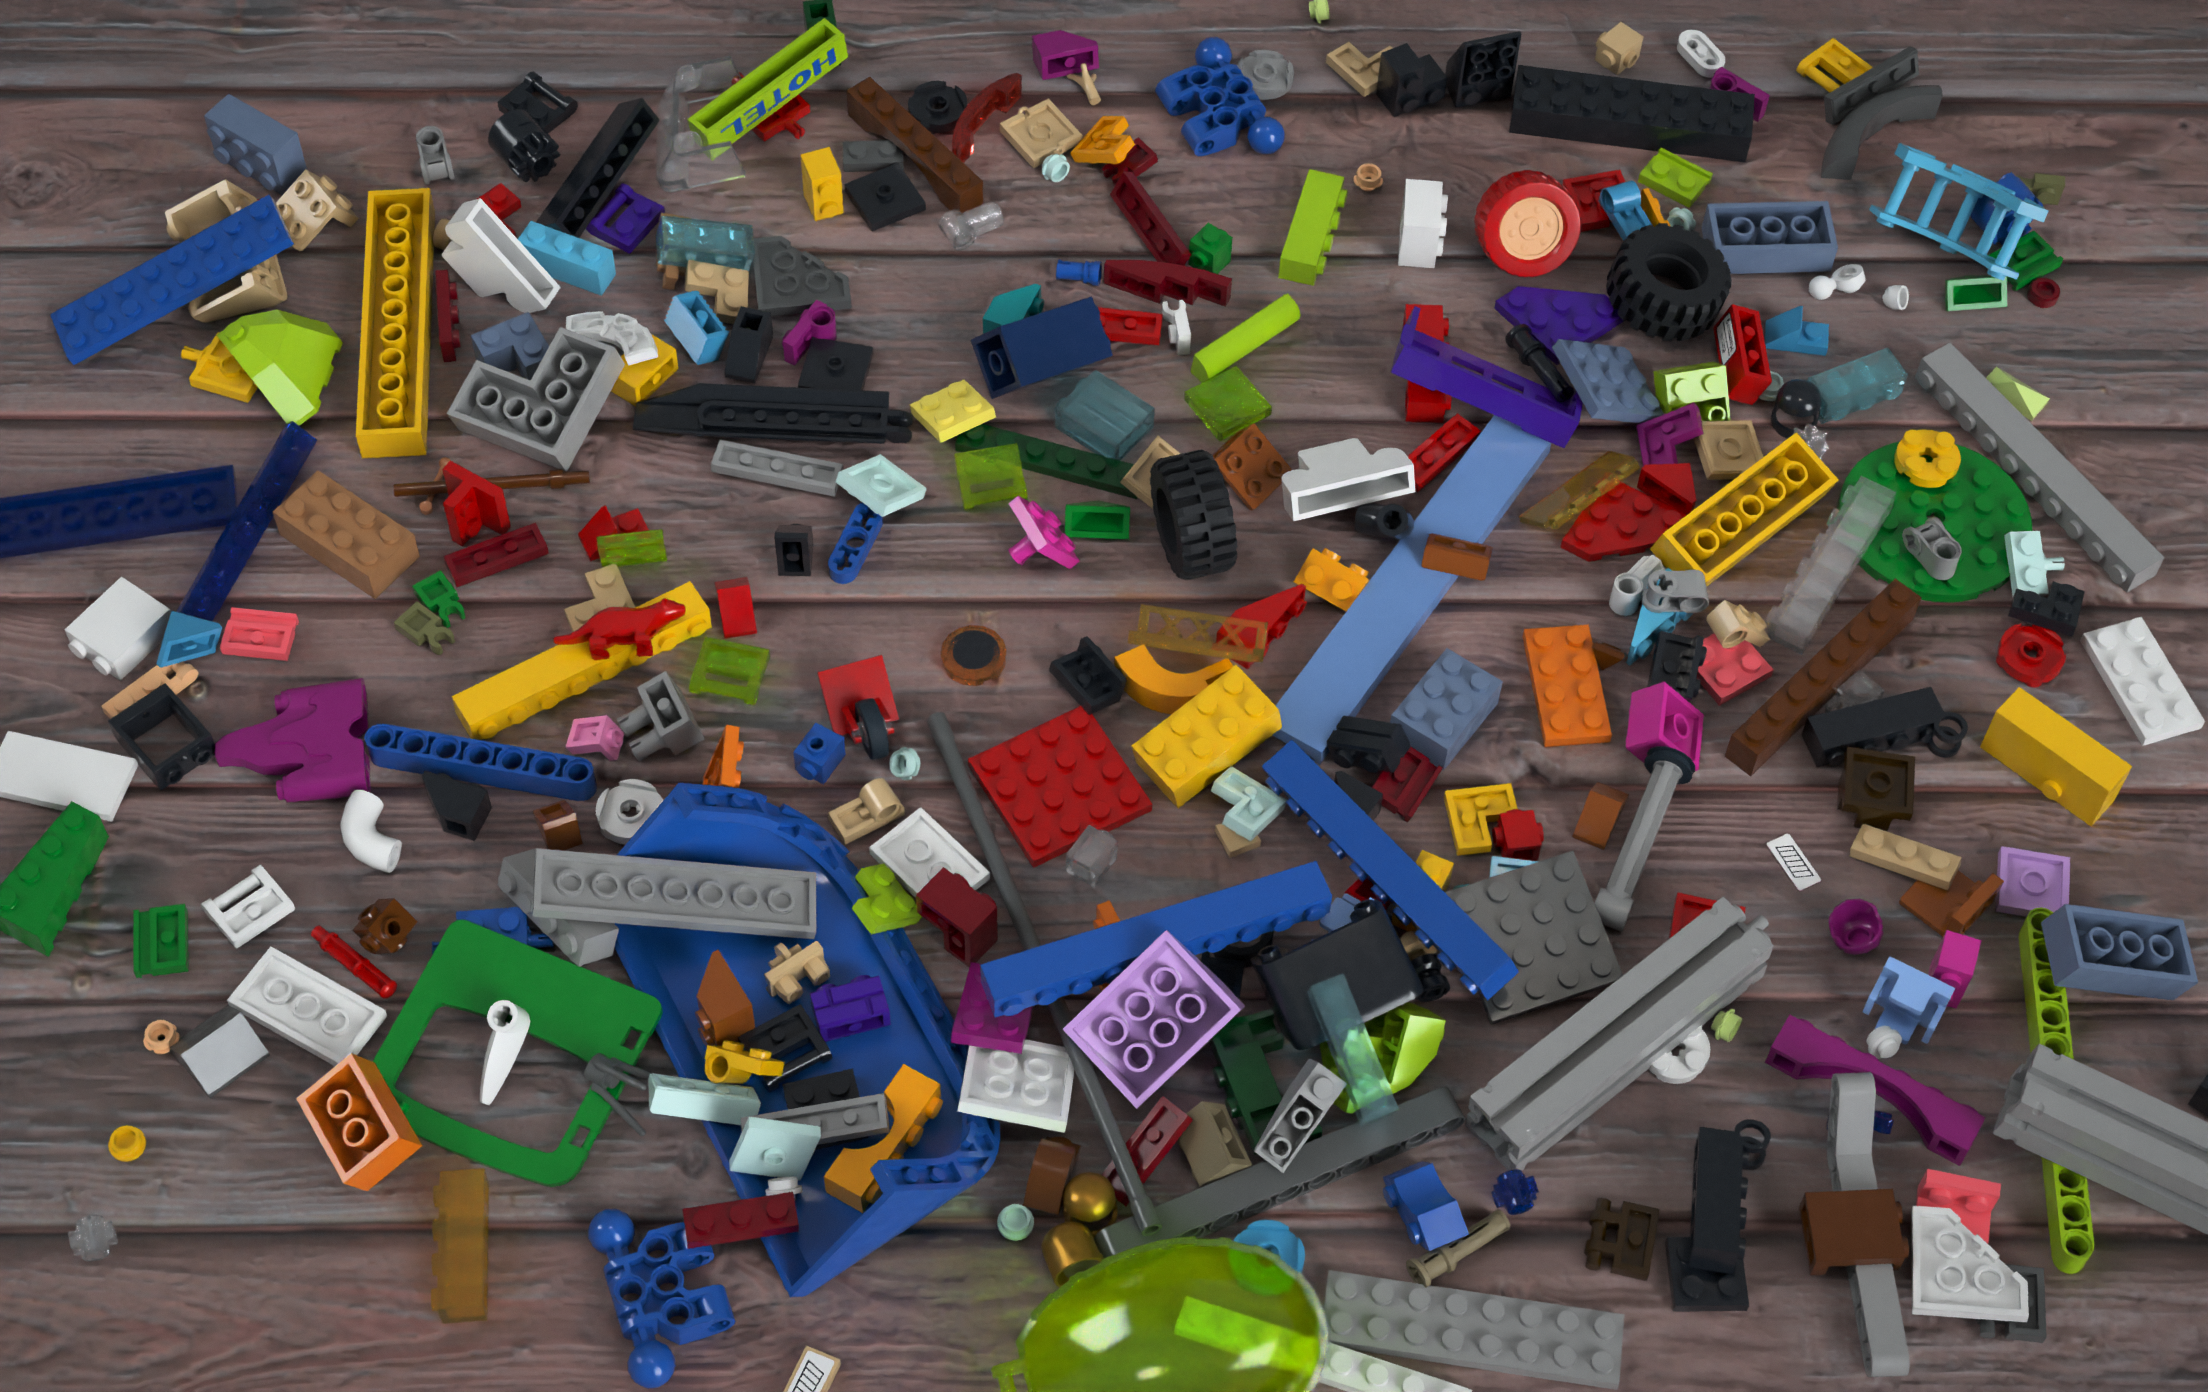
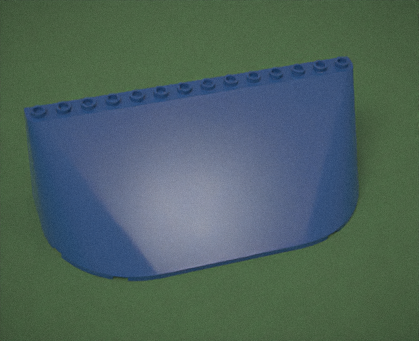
(669, 963)

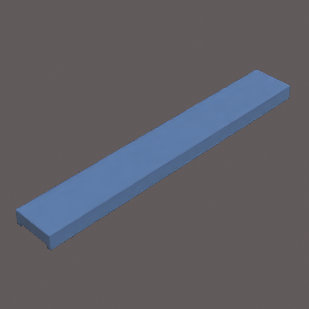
(1402, 591)

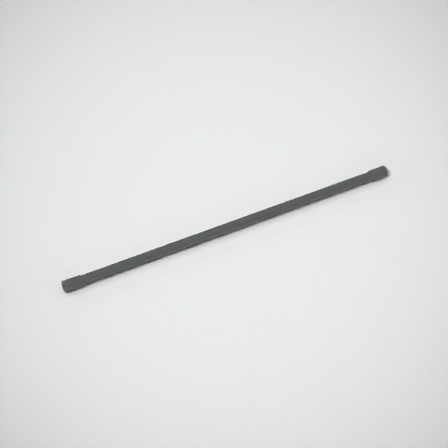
(1139, 1201)

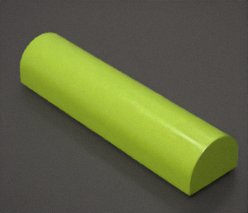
(1245, 338)

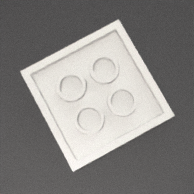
(1019, 1087)

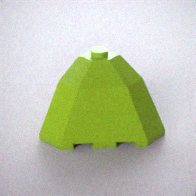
(285, 359)
(1404, 1044)

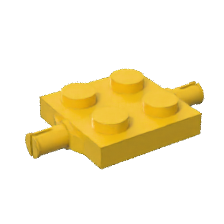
(219, 372)

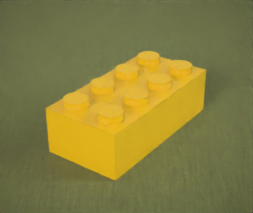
(1207, 736)

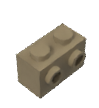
(1212, 1144)

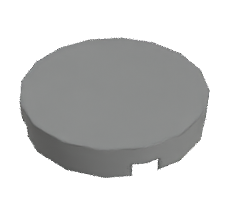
(1268, 72)

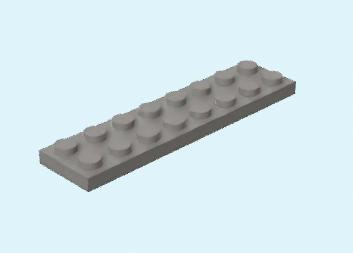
(674, 894)
(1474, 1329)

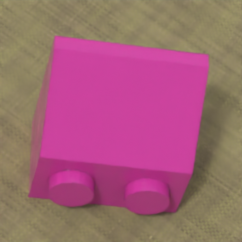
(1663, 719)

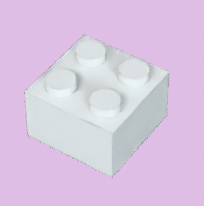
(1422, 223)

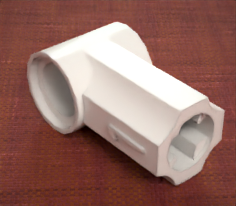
(1630, 586)

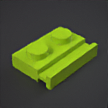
(1675, 177)

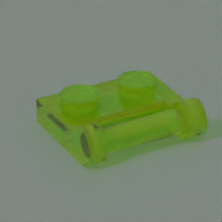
(989, 466)
(731, 661)

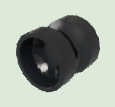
(1433, 982)

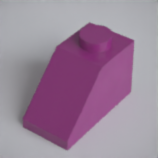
(1063, 53)

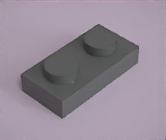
(870, 155)

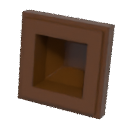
(1607, 654)

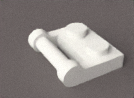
(251, 914)

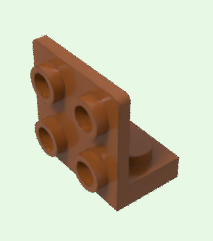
(1251, 465)
(1952, 908)

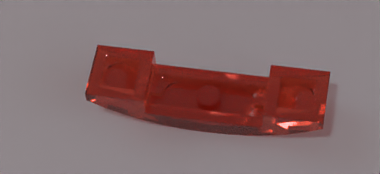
(999, 96)

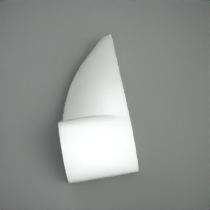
(502, 1046)

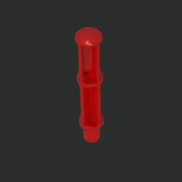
(354, 962)

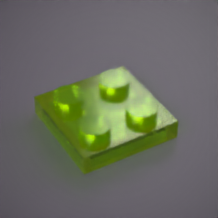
(1227, 403)

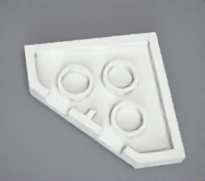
(1960, 1272)

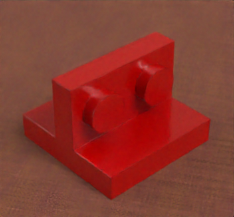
(472, 504)

